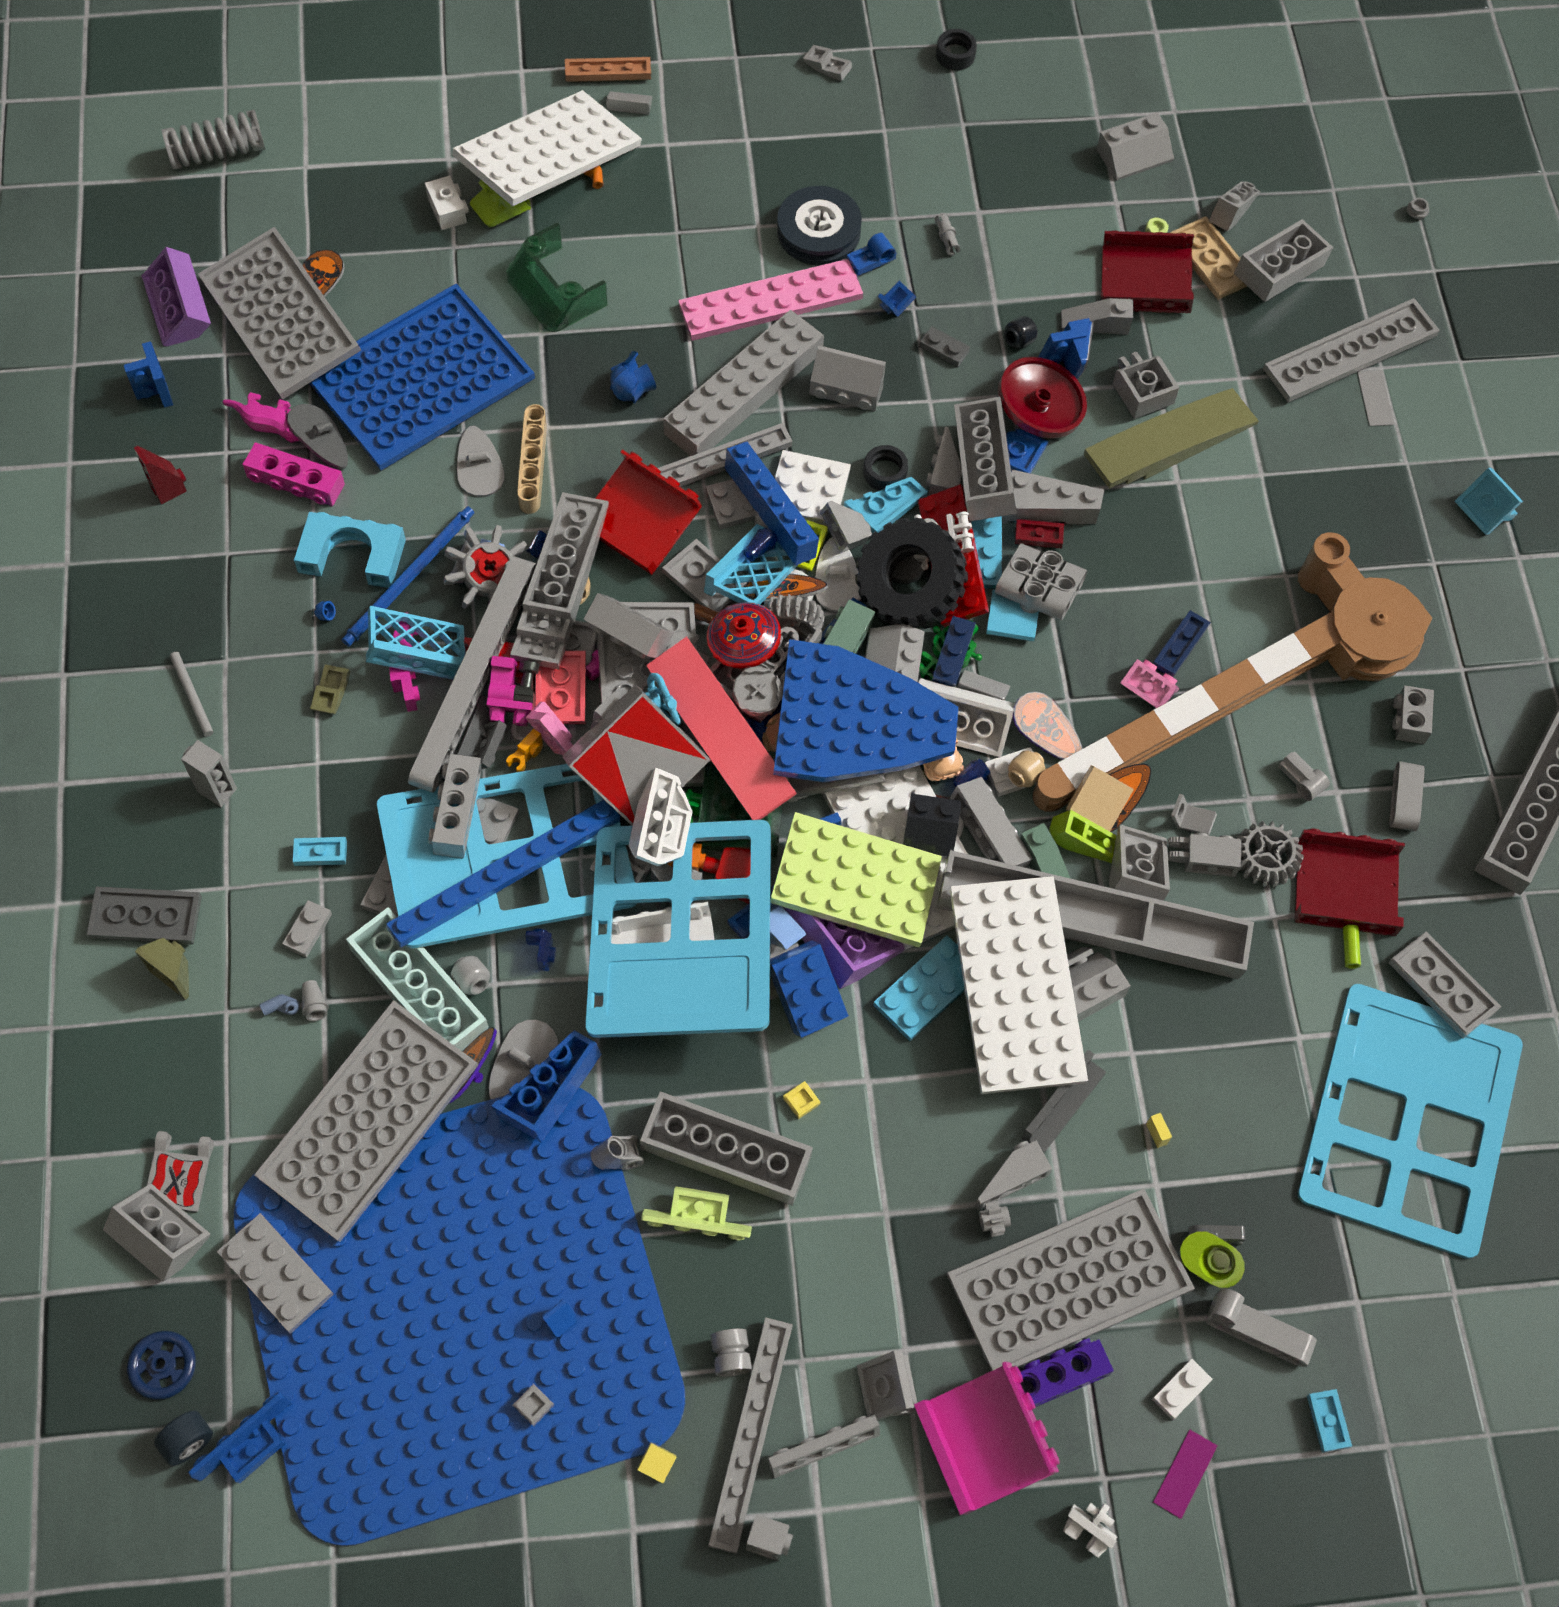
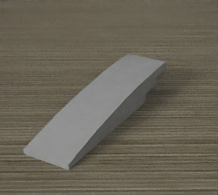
(559, 581)

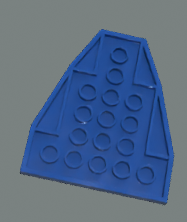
(856, 717)

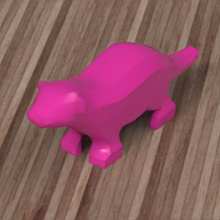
(264, 417)

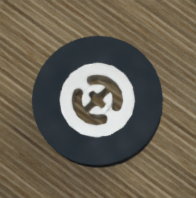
(836, 234)

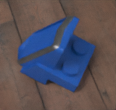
(1071, 346)

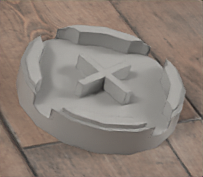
(757, 691)

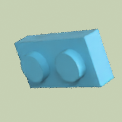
(319, 851)
(1329, 1421)

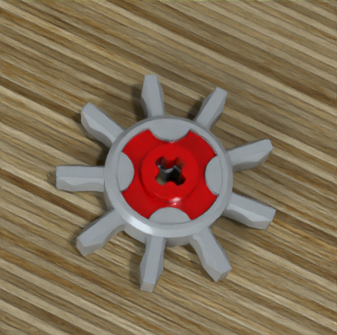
(476, 560)

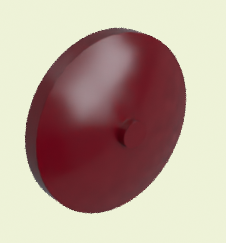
(1042, 397)

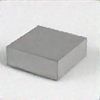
(533, 1405)

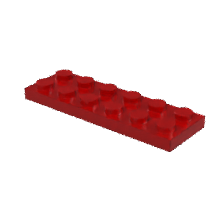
(937, 507)

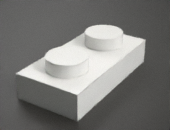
(1182, 1389)

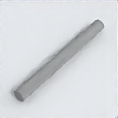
(191, 694)

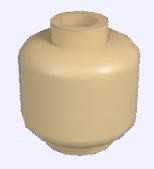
(1026, 768)

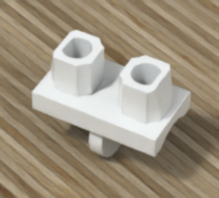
(1102, 1537)

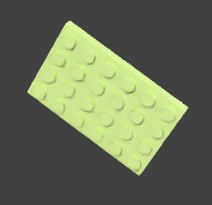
(856, 879)

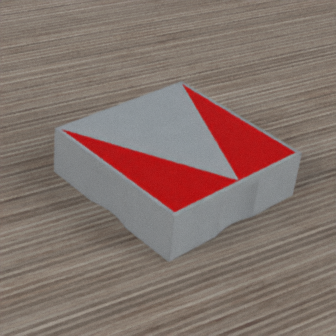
(626, 749)

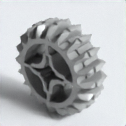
(797, 613)
(1270, 845)

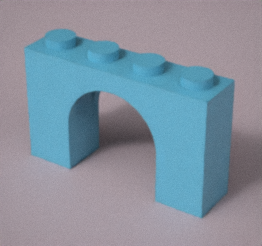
(326, 531)

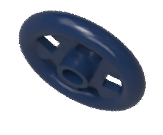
(180, 1377)

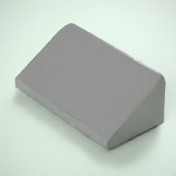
(629, 102)
(983, 685)

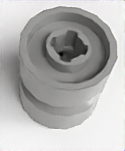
(731, 1356)

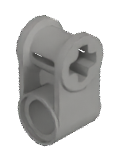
(617, 1153)

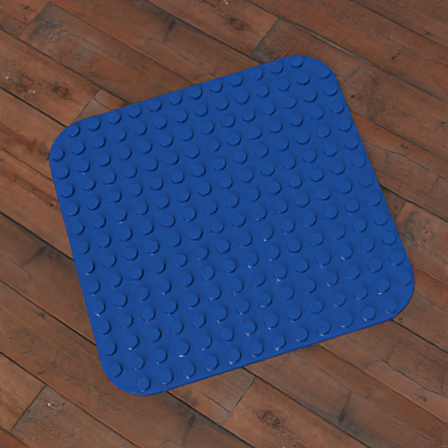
(441, 1329)

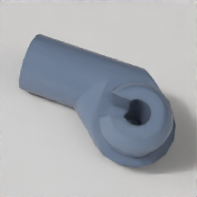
(280, 1003)

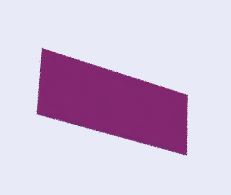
(1185, 1474)

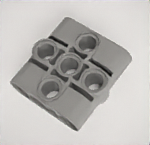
(1041, 581)

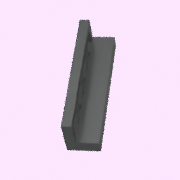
(1062, 1107)

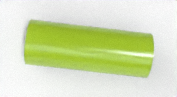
(1351, 946)

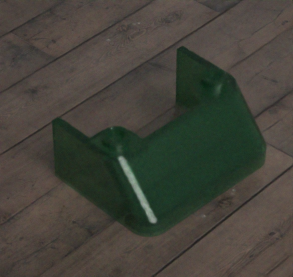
(551, 303)

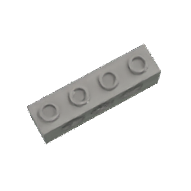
(454, 841)

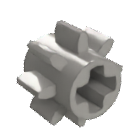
(994, 1218)

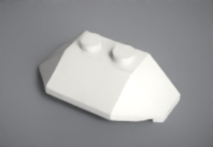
(661, 820)

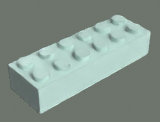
(417, 982)

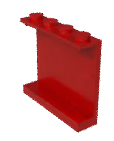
(645, 512)

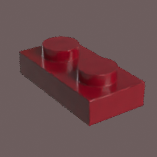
(1039, 533)

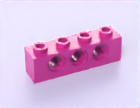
(305, 472)

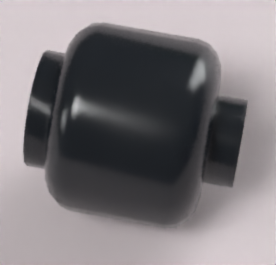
(1020, 332)

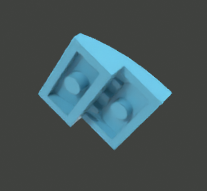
(1010, 620)

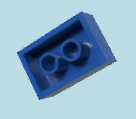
(807, 989)

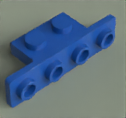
(247, 1446)

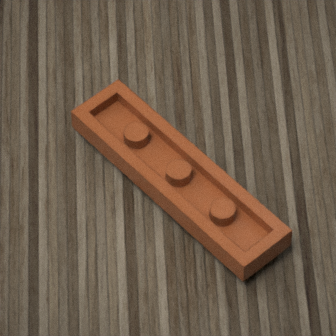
(608, 69)

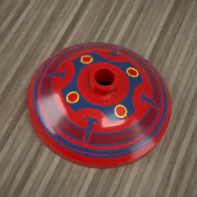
(745, 645)

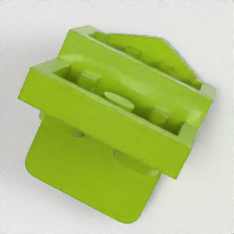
(495, 209)

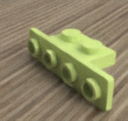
(698, 1211)

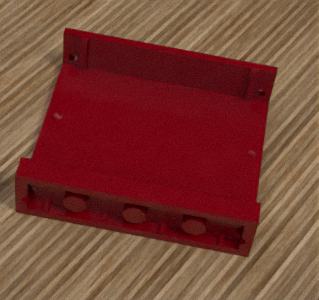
(1148, 269)
(1348, 882)

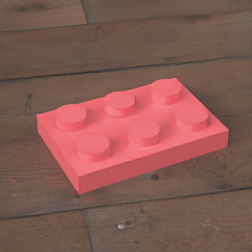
(564, 688)

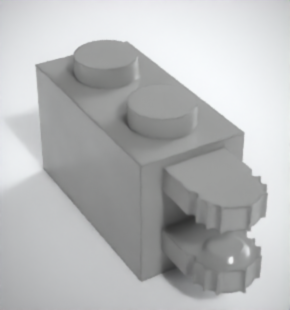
(1207, 854)

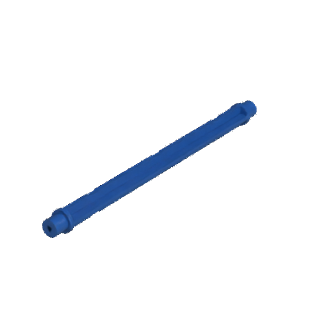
(410, 573)

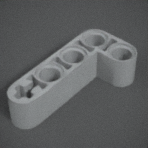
(1258, 1329)

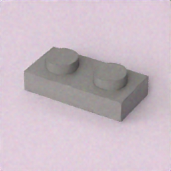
(307, 928)

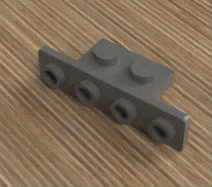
(482, 735)

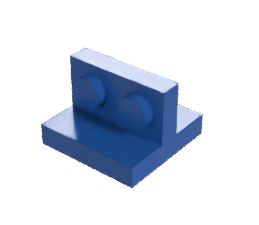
(147, 377)

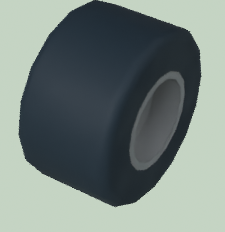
(183, 1438)

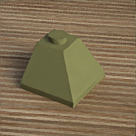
(167, 964)

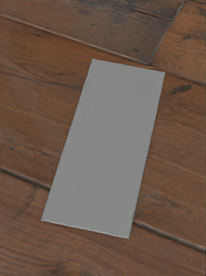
(1375, 398)

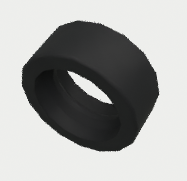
(956, 37)
(884, 452)

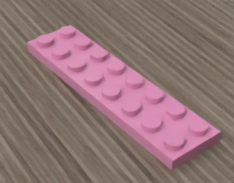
(770, 299)

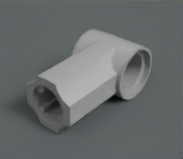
(1308, 781)

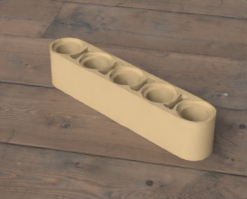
(530, 467)

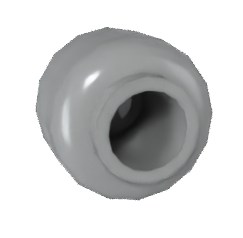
(470, 975)

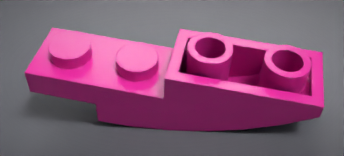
(402, 679)

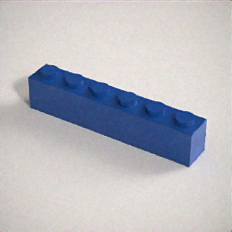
(771, 503)

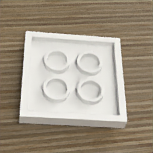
(811, 482)

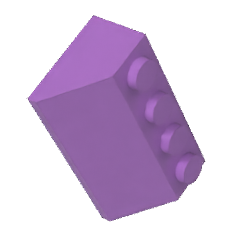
(175, 297)

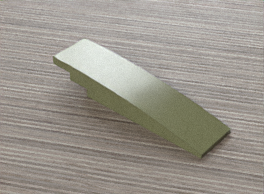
(1169, 438)

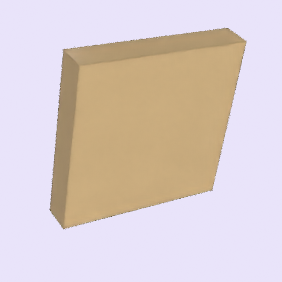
(1100, 798)

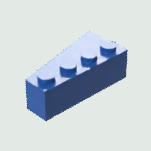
(549, 1087)

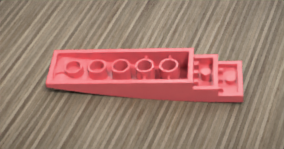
(722, 730)

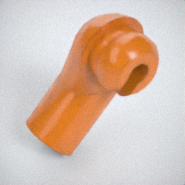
(596, 175)

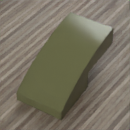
(331, 689)

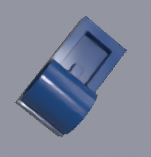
(876, 253)

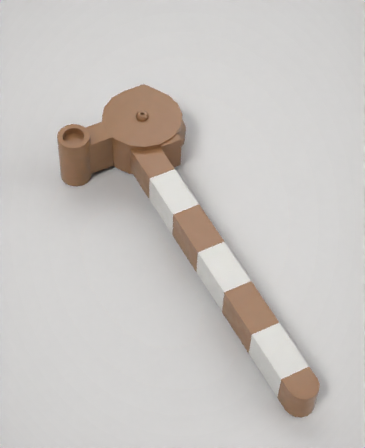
(1367, 635)

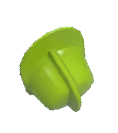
(1212, 1259)

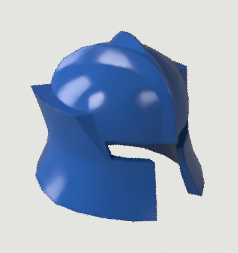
(630, 381)

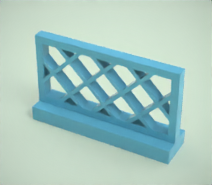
(726, 572)
(415, 657)

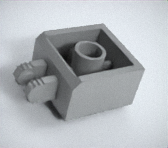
(1145, 384)

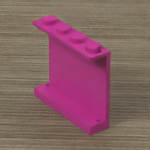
(987, 1438)

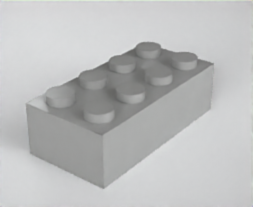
(1283, 260)

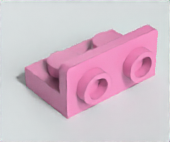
(1149, 684)
(551, 728)

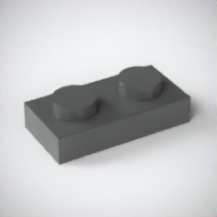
(944, 346)

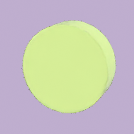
(1156, 225)

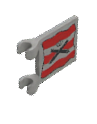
(180, 1175)

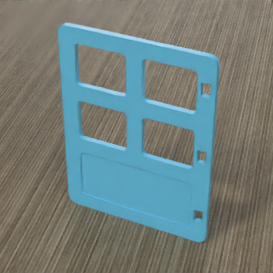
(422, 875)
(681, 982)
(1425, 1061)

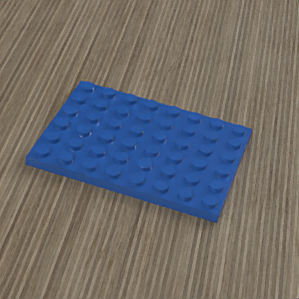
(421, 376)

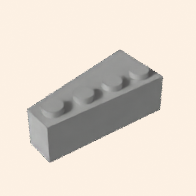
(1053, 500)

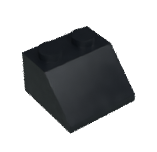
(932, 824)

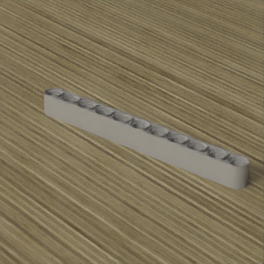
(472, 675)

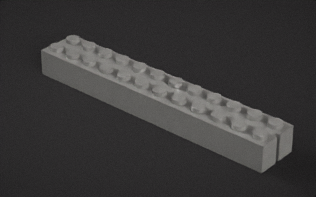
(1123, 919)

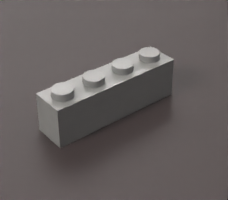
(989, 824)

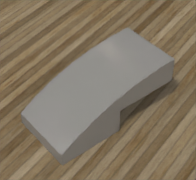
(824, 62)

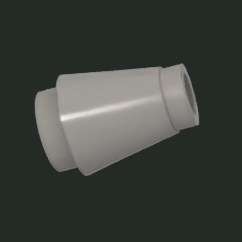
(313, 1002)

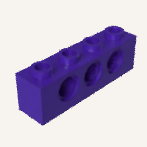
(1095, 1363)

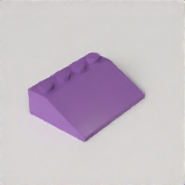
(847, 950)

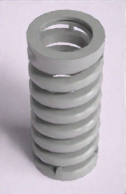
(175, 149)

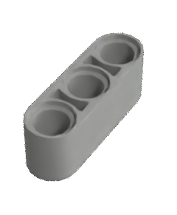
(1406, 796)

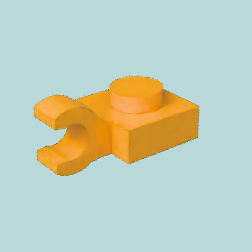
(528, 747)

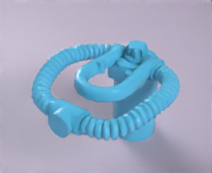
(662, 693)

